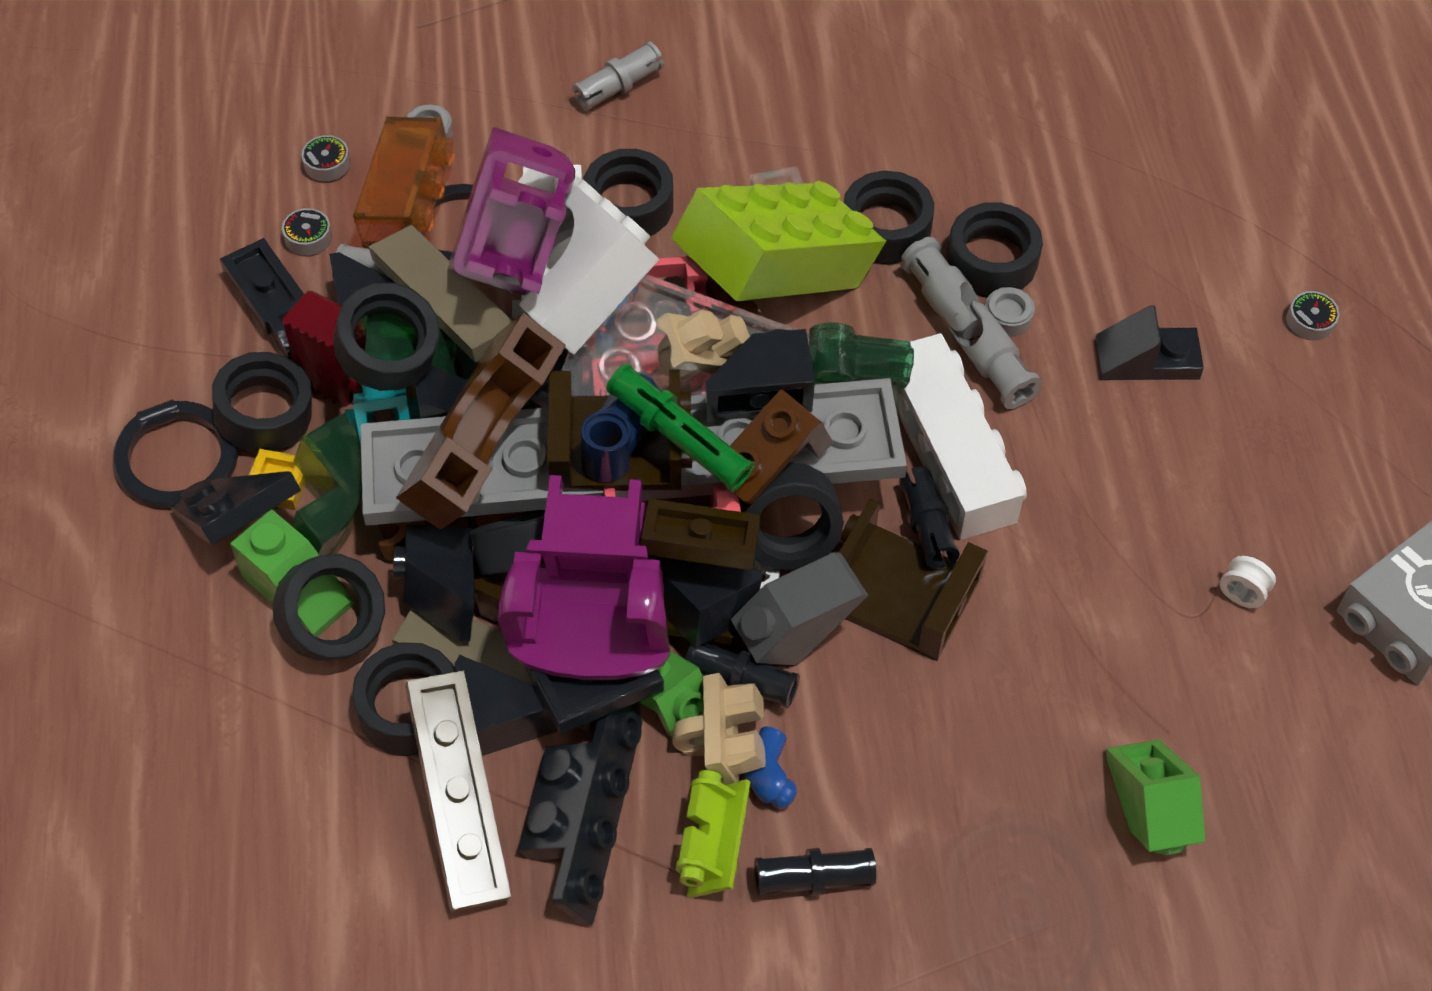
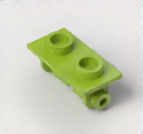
(712, 851)

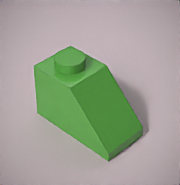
(267, 554)
(1158, 795)

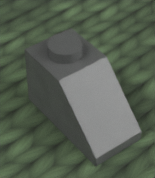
(798, 610)

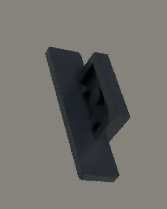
(579, 810)

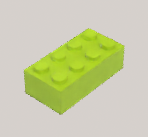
(777, 239)

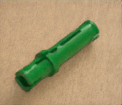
(662, 413)

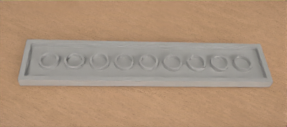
(855, 414)

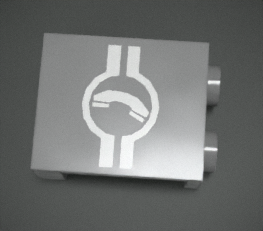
(1394, 606)

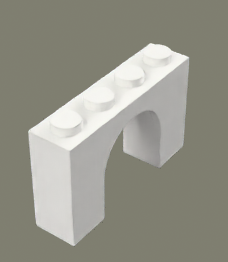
(596, 268)

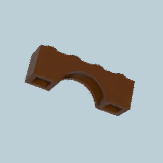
(460, 451)

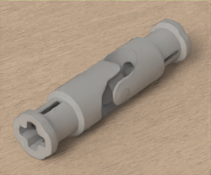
(955, 300)

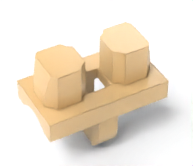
(698, 342)
(716, 731)

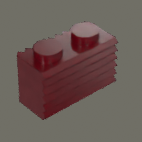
(311, 344)

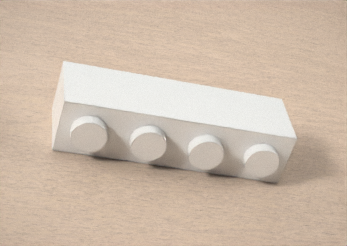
(957, 442)

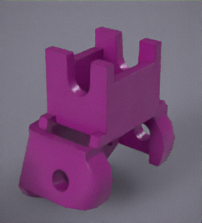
(510, 224)
(597, 600)

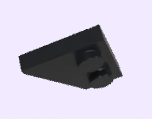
(227, 504)

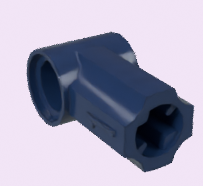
(611, 427)

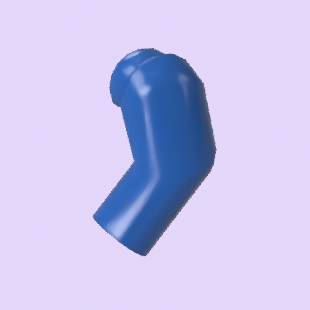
(771, 781)

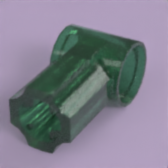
(847, 357)

